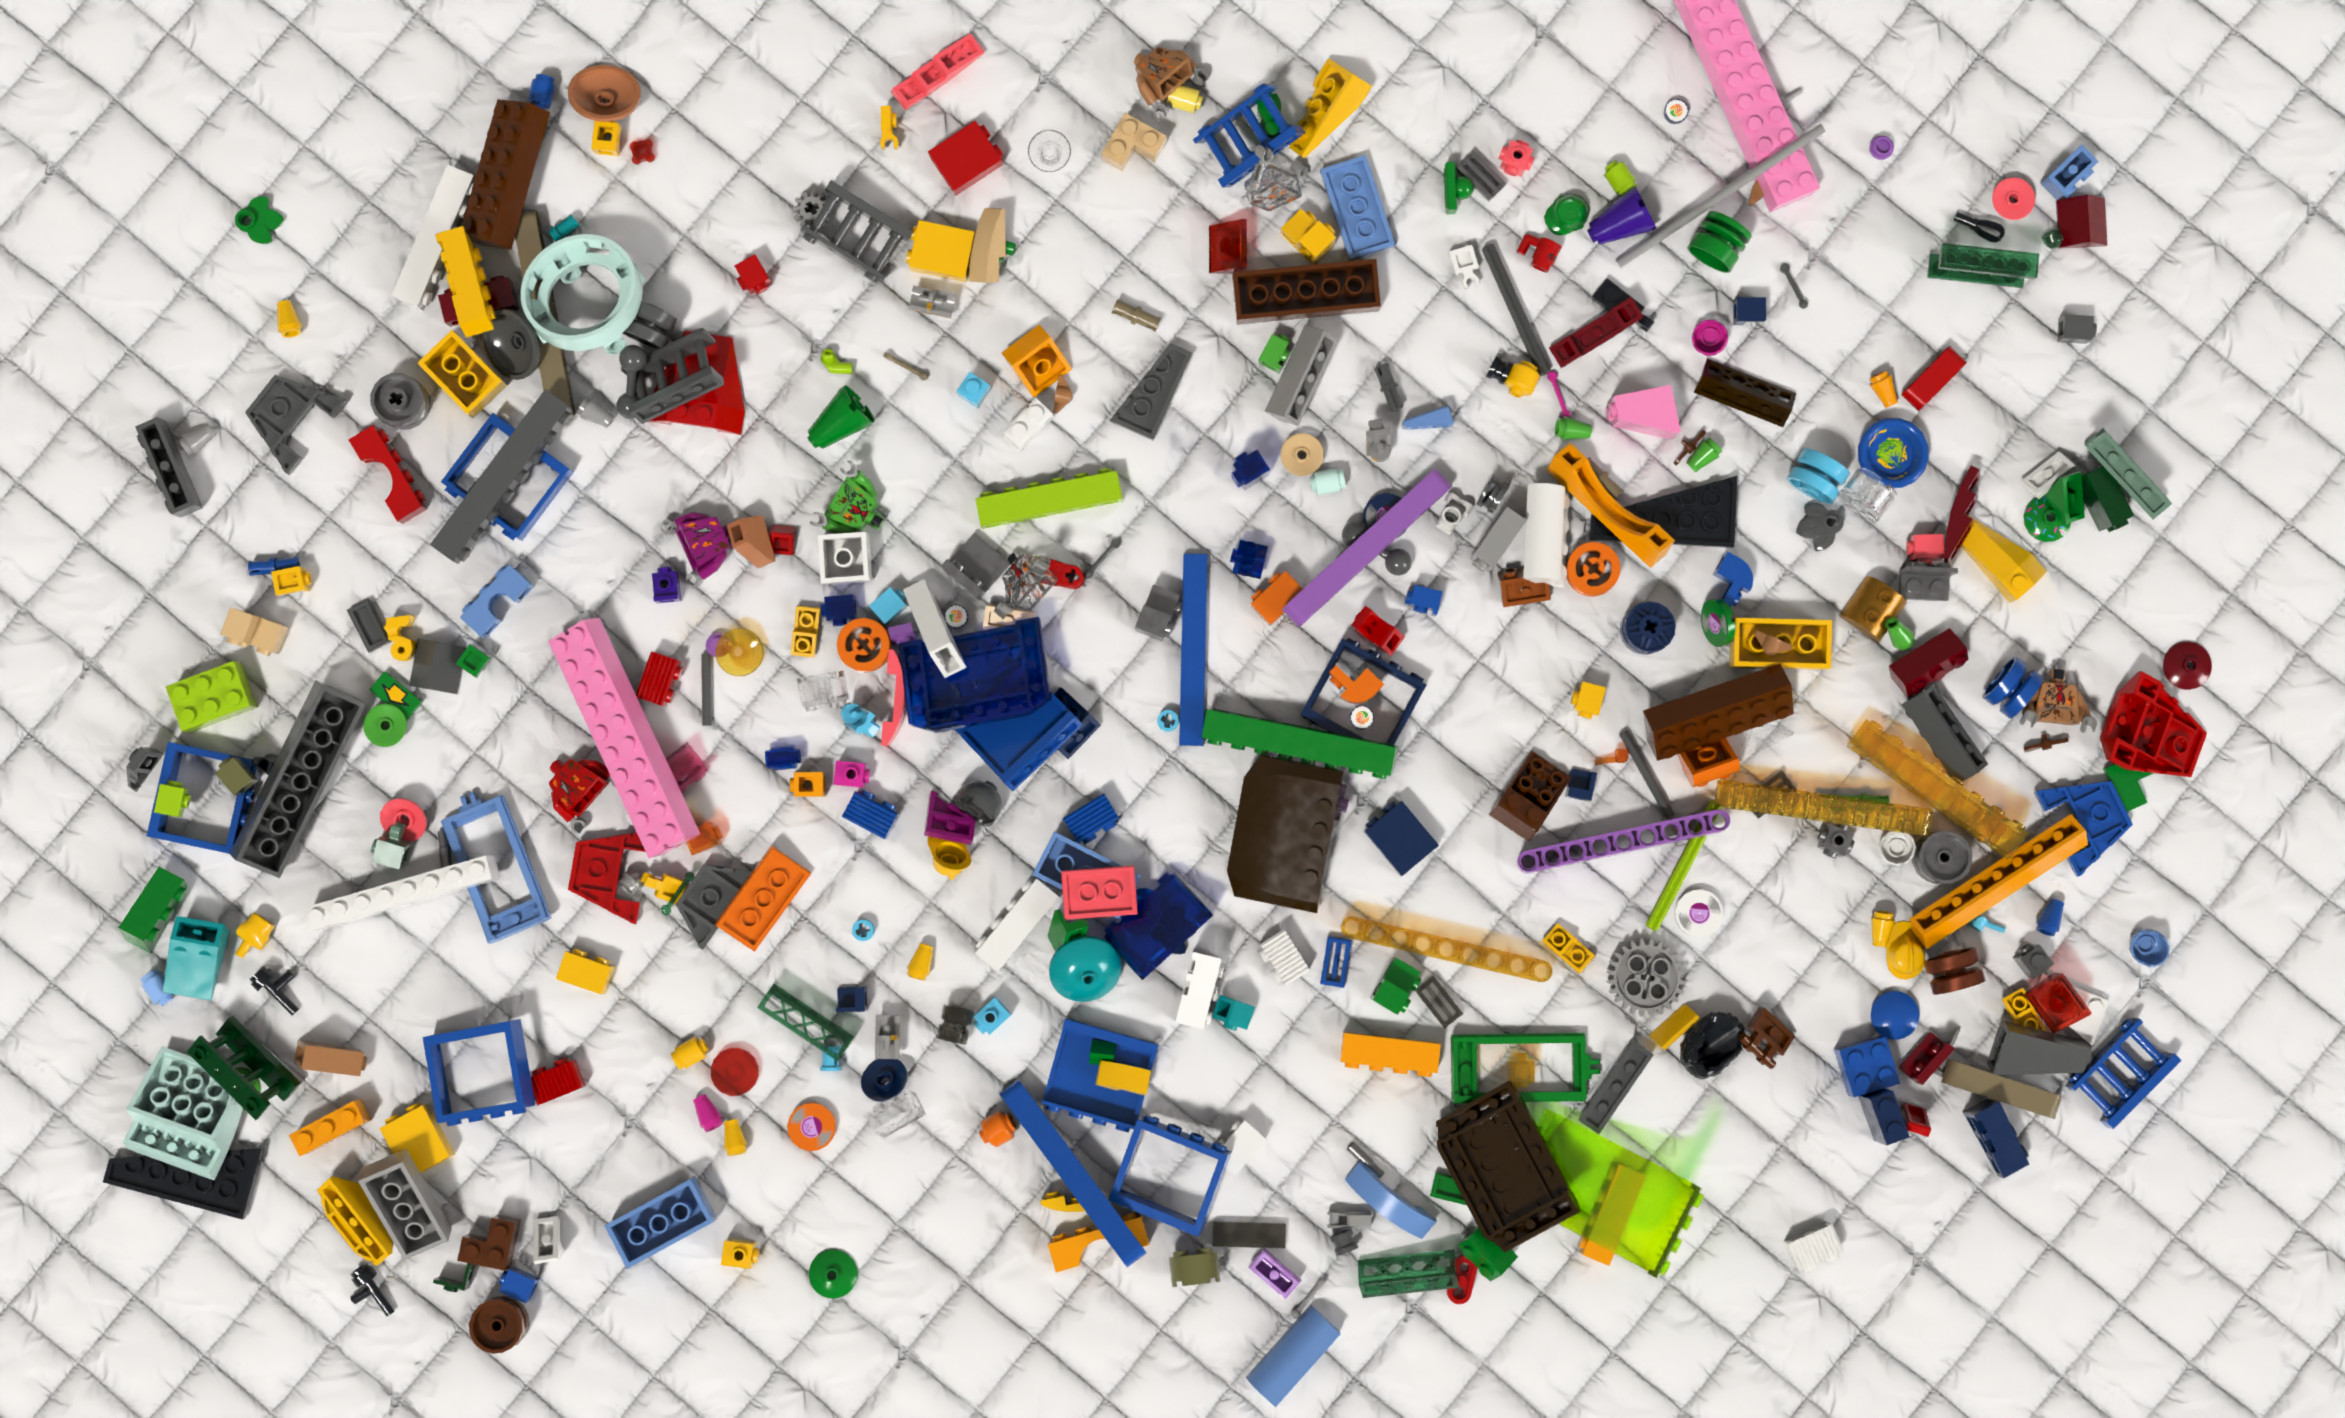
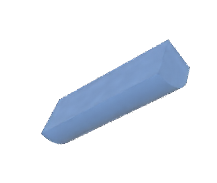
(1293, 1355)

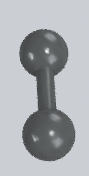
(632, 360)
(1396, 561)

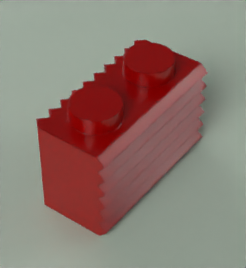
(659, 679)
(556, 1081)

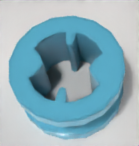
(1161, 723)
(856, 926)

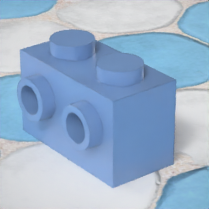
(2069, 172)

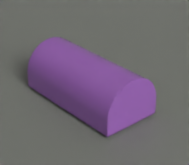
(1274, 1273)

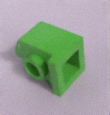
(1275, 352)

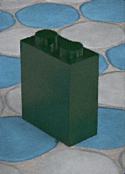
(2105, 500)

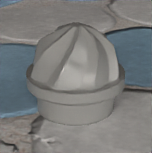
(631, 881)

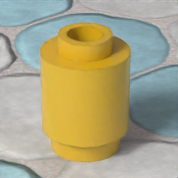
(689, 1052)

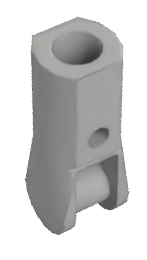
(1354, 1219)

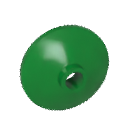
(833, 1261)

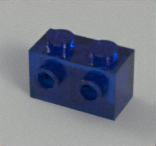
(1249, 469)

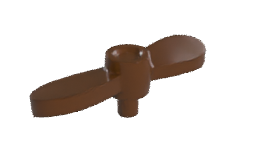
(1689, 446)
(2045, 744)

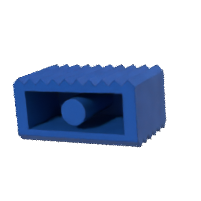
(870, 814)
(1091, 818)

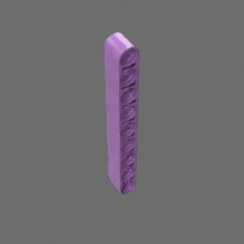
(1367, 547)
(1633, 834)

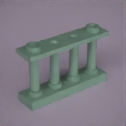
(2128, 473)

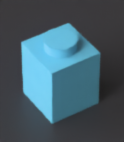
(973, 390)
(889, 605)

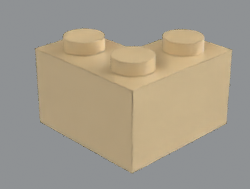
(1129, 137)
(246, 629)

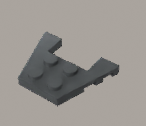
(281, 409)

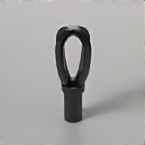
(1973, 222)

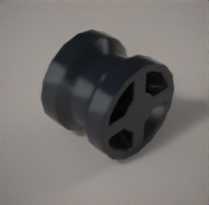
(1499, 370)

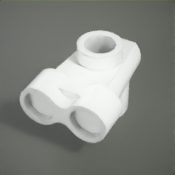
(1455, 510)

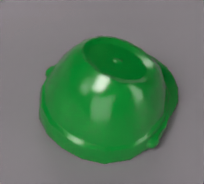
(1567, 214)

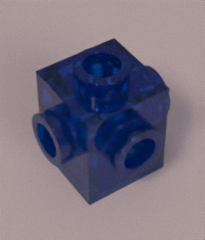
(1249, 559)

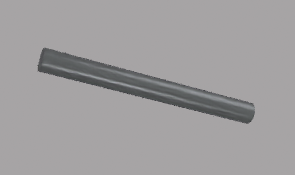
(1646, 774)

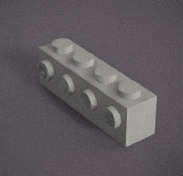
(1301, 375)

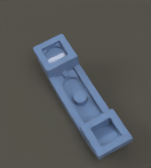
(1388, 1203)

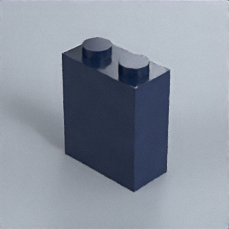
(1400, 837)
(1884, 1116)

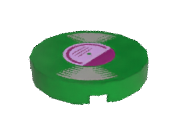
(1717, 622)

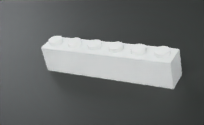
(424, 260)

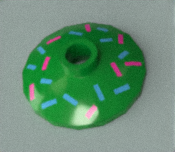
(2039, 526)

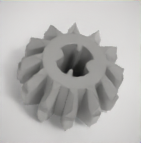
(805, 204)

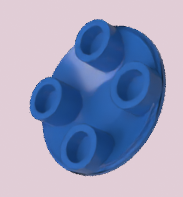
(1894, 1015)

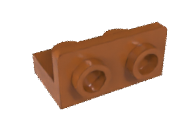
(1519, 591)

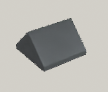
(436, 666)

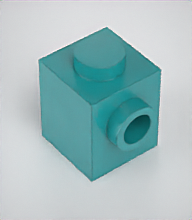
(1233, 1013)

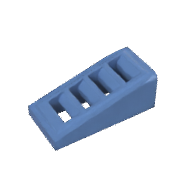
(1434, 419)

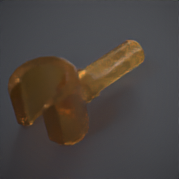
(1621, 756)

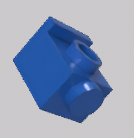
(1424, 599)

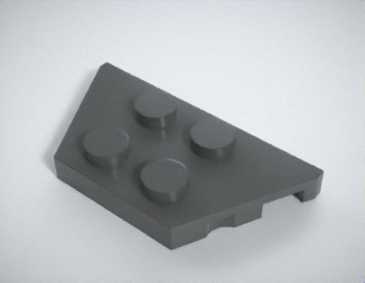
(708, 897)

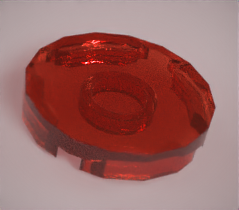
(734, 1071)

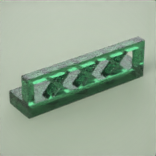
(813, 1018)
(1408, 1279)

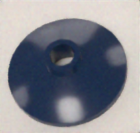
(881, 1072)

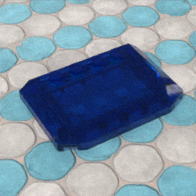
(1001, 682)

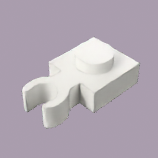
(1464, 263)

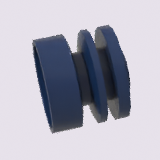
(1643, 641)

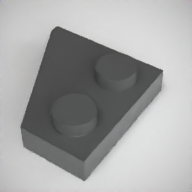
(140, 766)

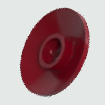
(2176, 665)

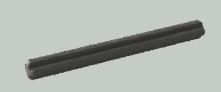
(1515, 309)

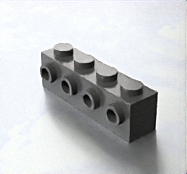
(168, 467)
(1944, 734)

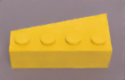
(466, 281)

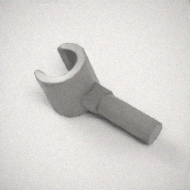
(1784, 99)

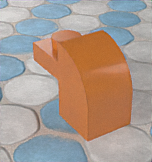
(1358, 691)

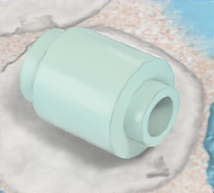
(1327, 481)

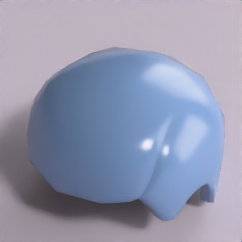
(2149, 947)

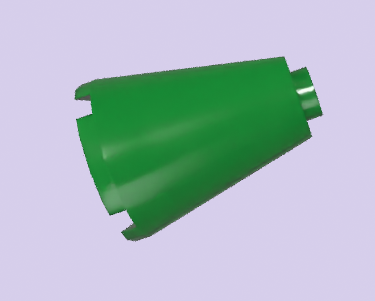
(840, 419)

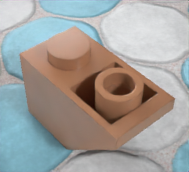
(752, 540)

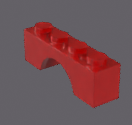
(404, 499)

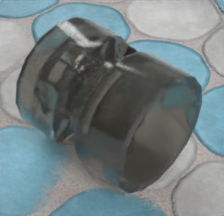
(955, 1024)

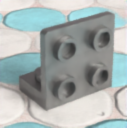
(976, 566)
(1925, 582)

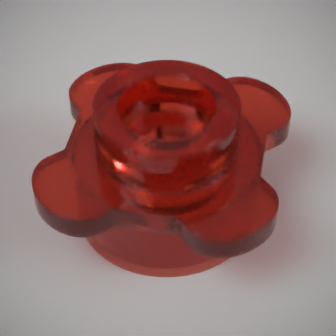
(645, 145)

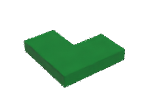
(2127, 785)

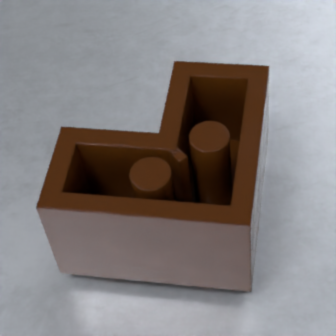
(494, 1250)

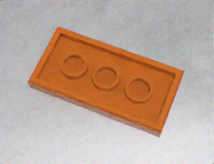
(762, 898)

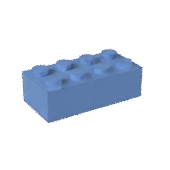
(1065, 855)
(660, 1222)

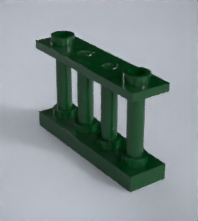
(255, 1056)

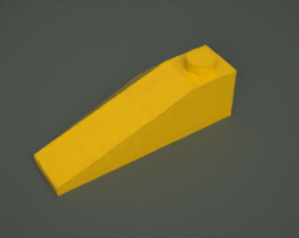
(2002, 561)

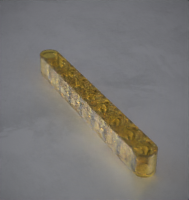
(1823, 807)
(1456, 955)

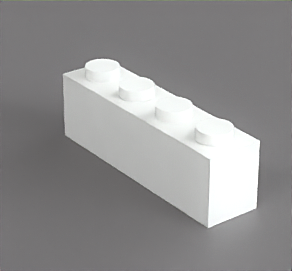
(1017, 924)

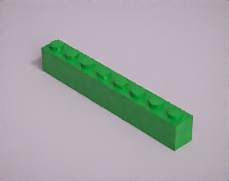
(1300, 742)

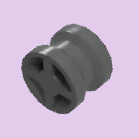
(1343, 1242)

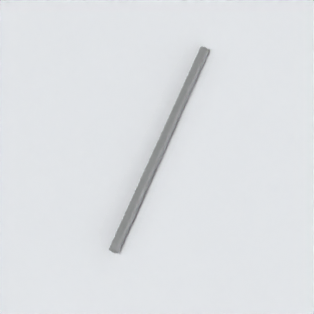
(1721, 195)

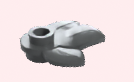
(1816, 526)

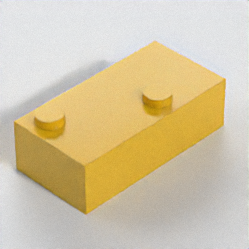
(1809, 639)

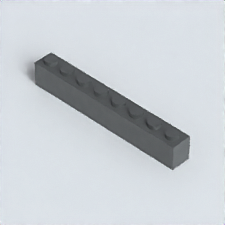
(501, 477)

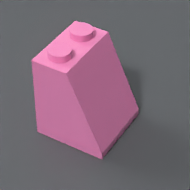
(1645, 412)

